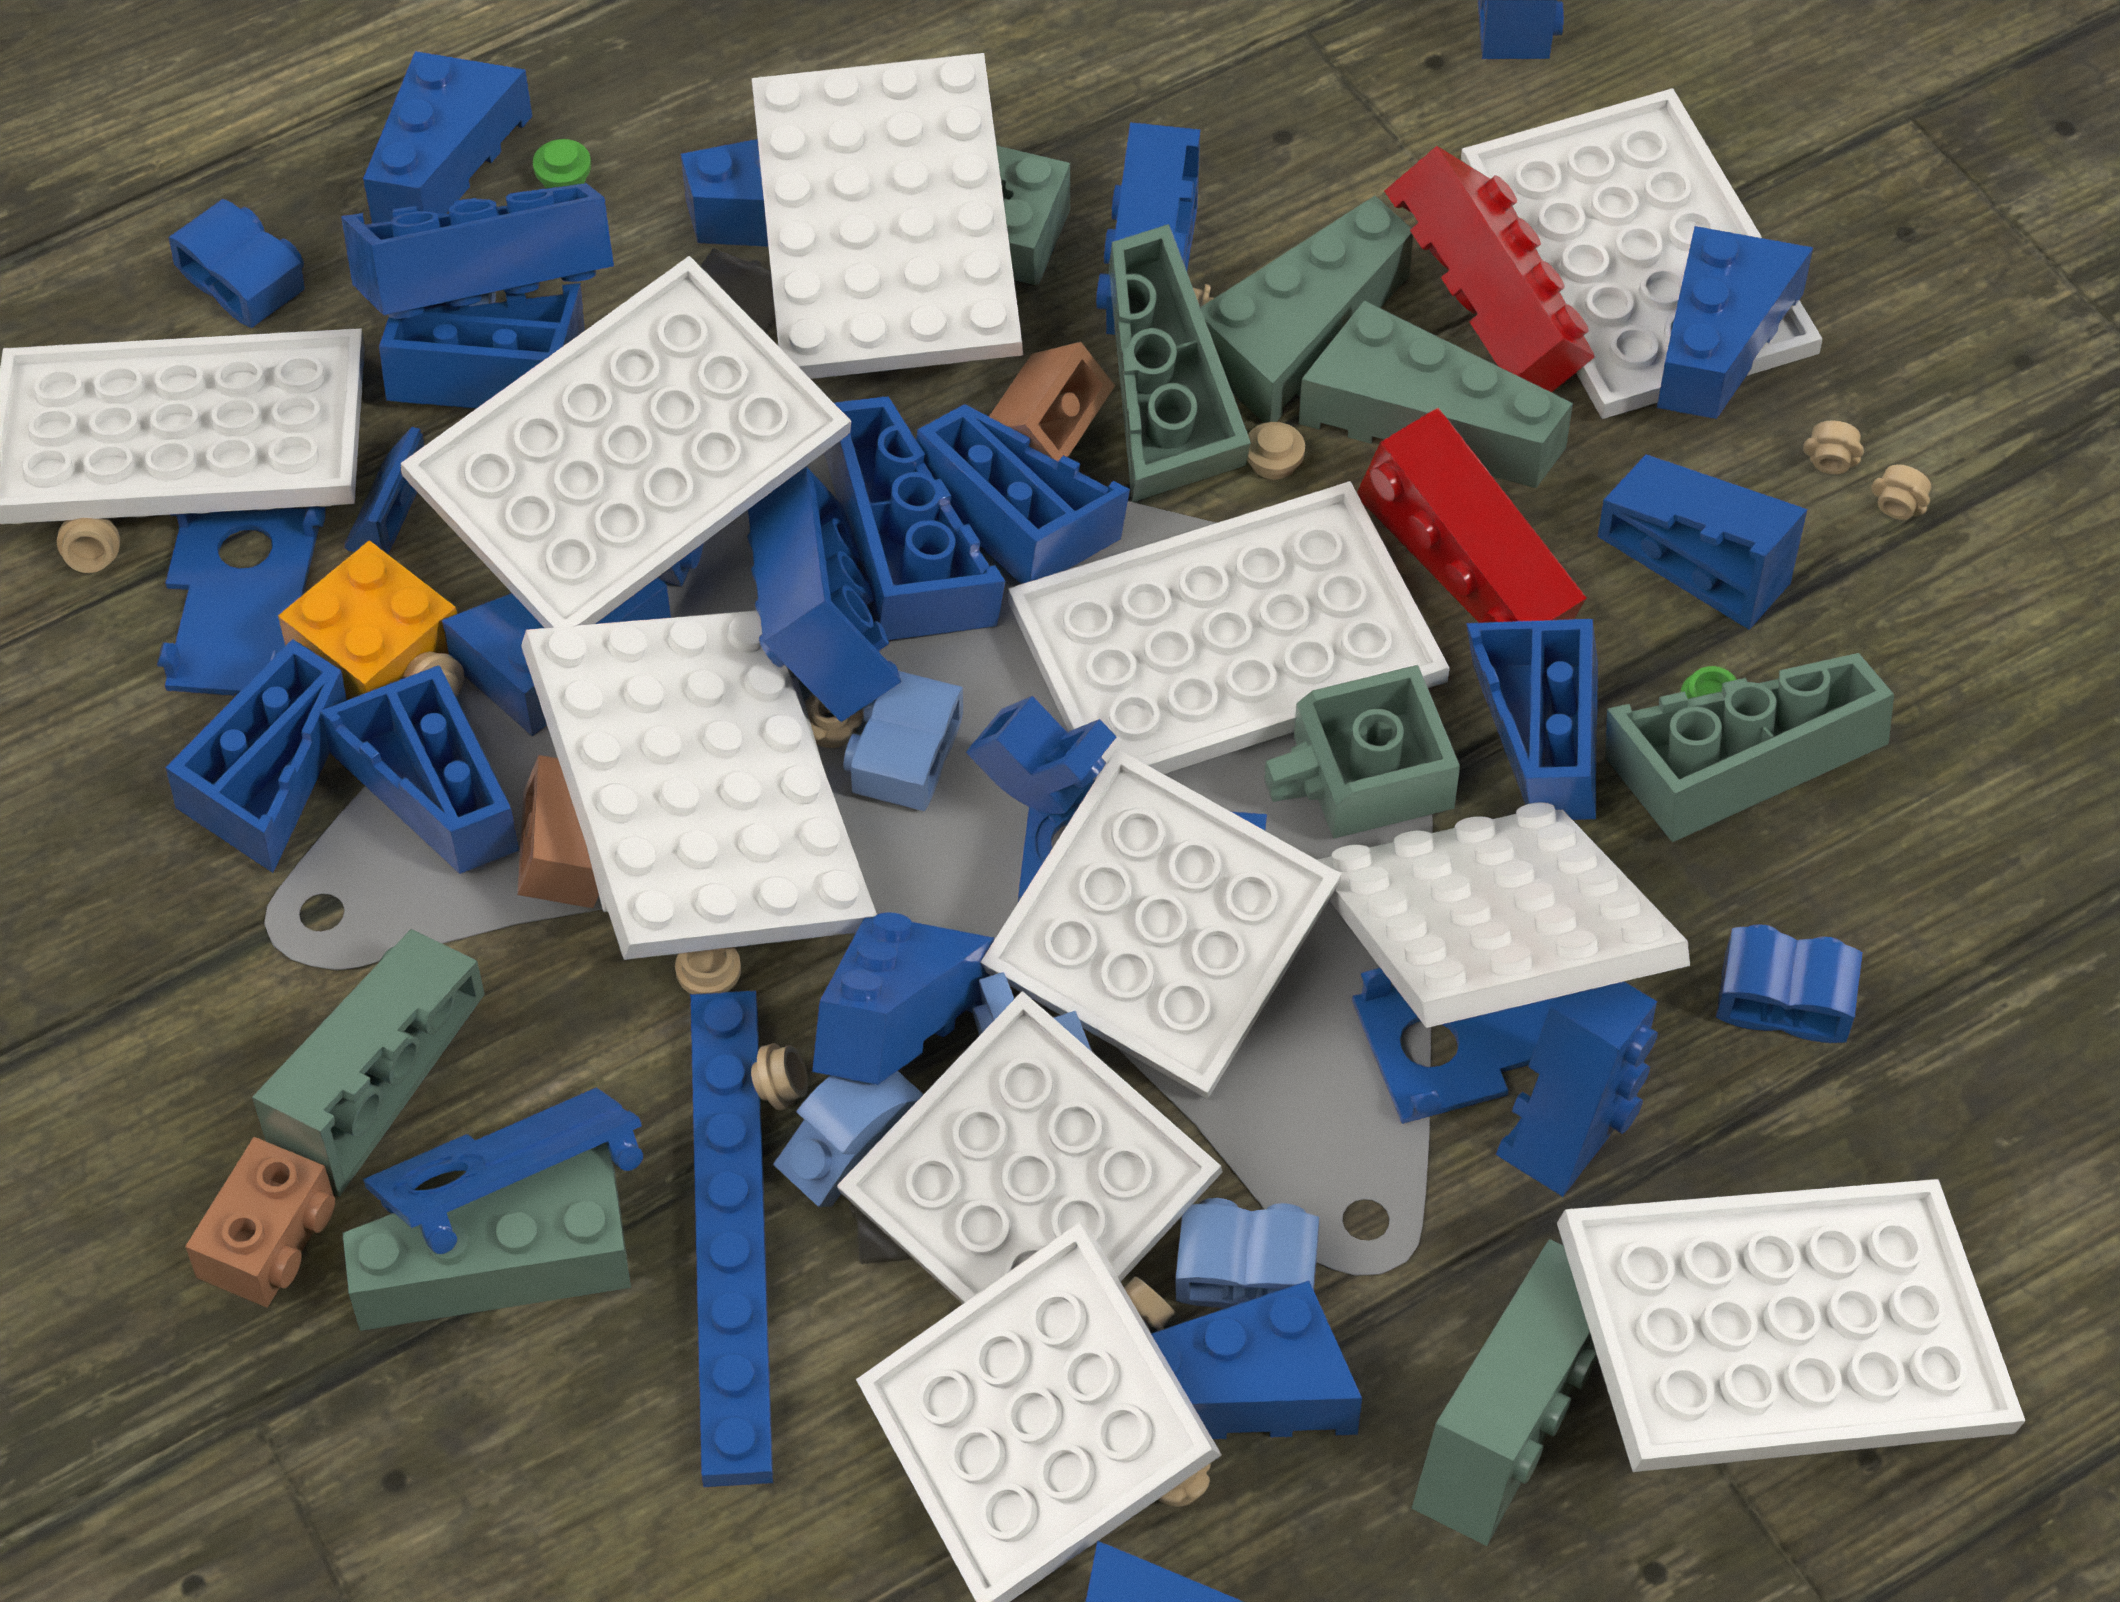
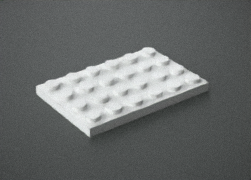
(886, 217)
(1616, 222)
(180, 425)
(626, 449)
(1224, 628)
(695, 784)
(1499, 914)
(1787, 1324)

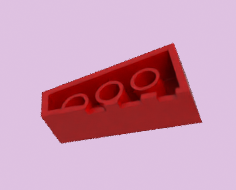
(1494, 268)
(1464, 526)

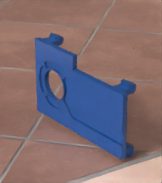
(233, 612)
(1484, 1043)
(503, 1160)

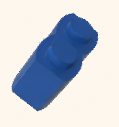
(238, 262)
(1789, 984)

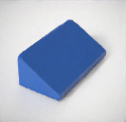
(387, 499)

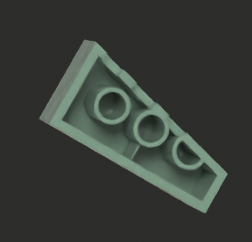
(1294, 307)
(1391, 373)
(1172, 383)
(1749, 742)
(369, 1056)
(514, 1247)
(1508, 1402)

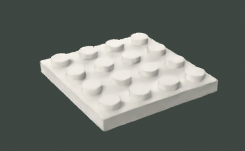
(1161, 922)
(1021, 1150)
(1037, 1417)

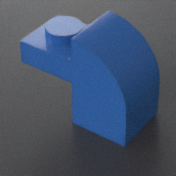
(1038, 758)

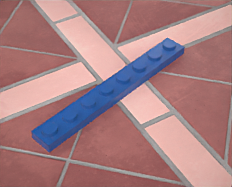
(730, 1242)

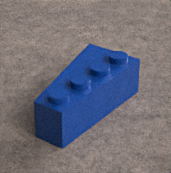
(478, 248)

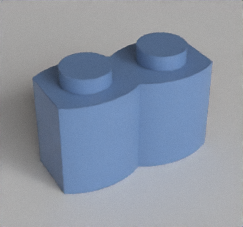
(905, 741)
(1243, 1254)

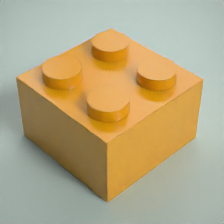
(368, 620)

